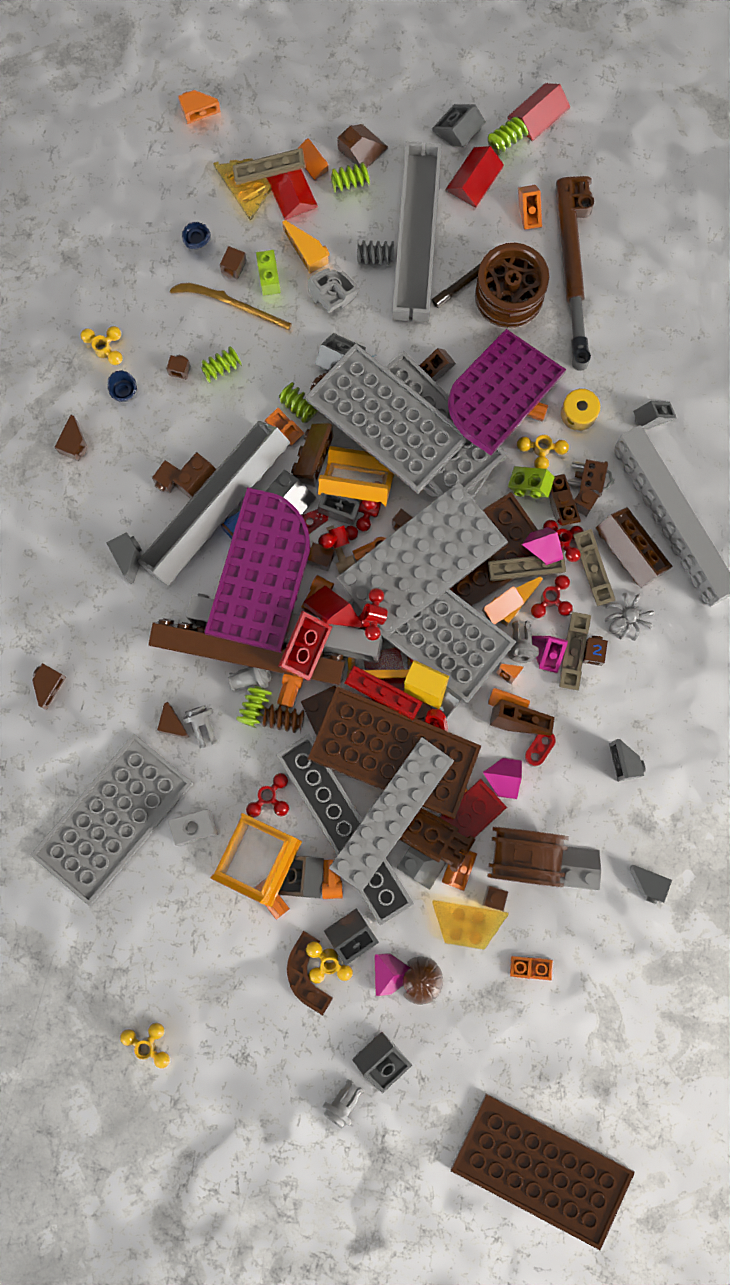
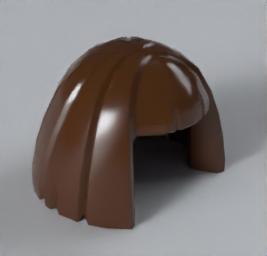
(422, 980)

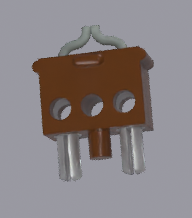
(597, 479)

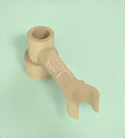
(344, 562)

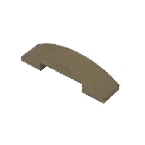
(594, 567)
(574, 652)

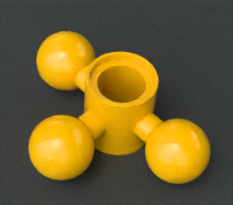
(113, 334)
(561, 447)
(317, 974)
(155, 1031)

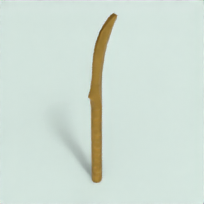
(222, 296)

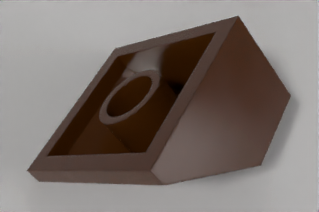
(360, 145)

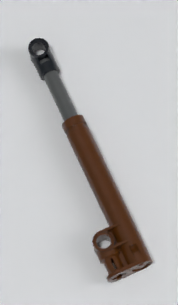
(570, 197)

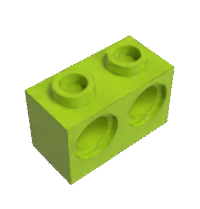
(268, 272)
(531, 482)

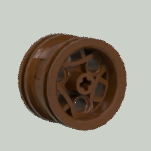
(518, 265)
(528, 856)

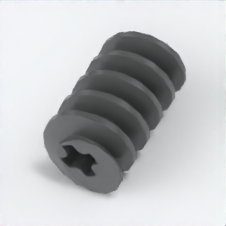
(375, 252)

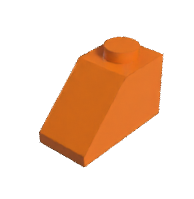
(198, 105)
(530, 206)

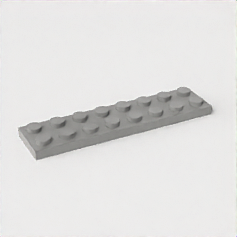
(391, 814)

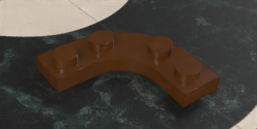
(299, 979)

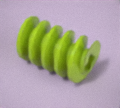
(507, 134)
(350, 176)
(220, 364)
(297, 403)
(253, 706)

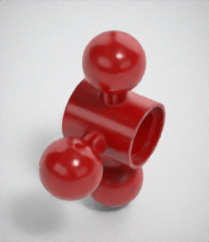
(369, 509)
(338, 537)
(572, 554)
(564, 608)
(373, 615)
(281, 808)

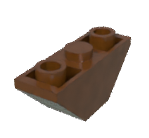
(563, 502)

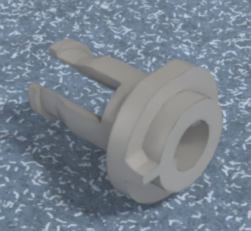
(523, 650)
(249, 677)
(199, 717)
(337, 1111)

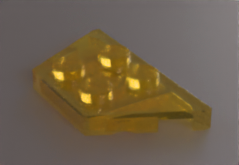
(249, 194)
(467, 924)

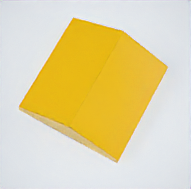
(426, 684)

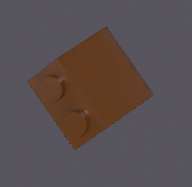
(193, 475)

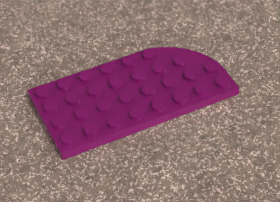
(500, 390)
(261, 573)

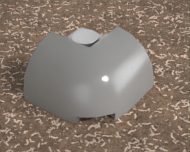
(332, 289)

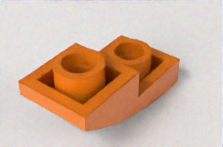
(531, 968)

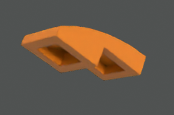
(285, 425)

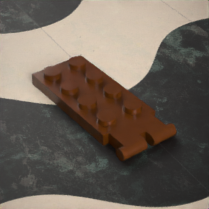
(437, 839)

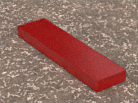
(383, 692)

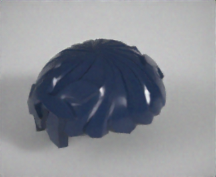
(196, 235)
(121, 386)

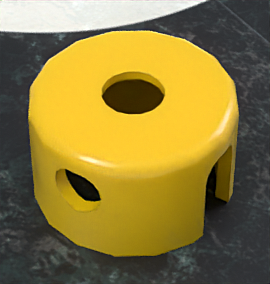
(581, 419)

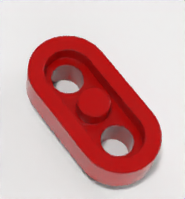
(436, 718)
(542, 750)

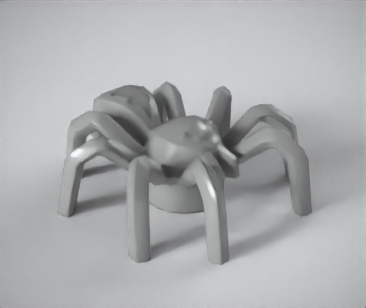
(629, 616)

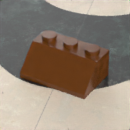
(313, 453)

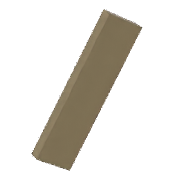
(269, 166)
(522, 568)

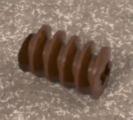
(283, 718)

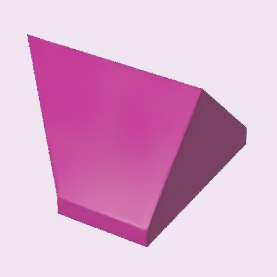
(545, 545)
(550, 652)
(505, 777)
(388, 974)

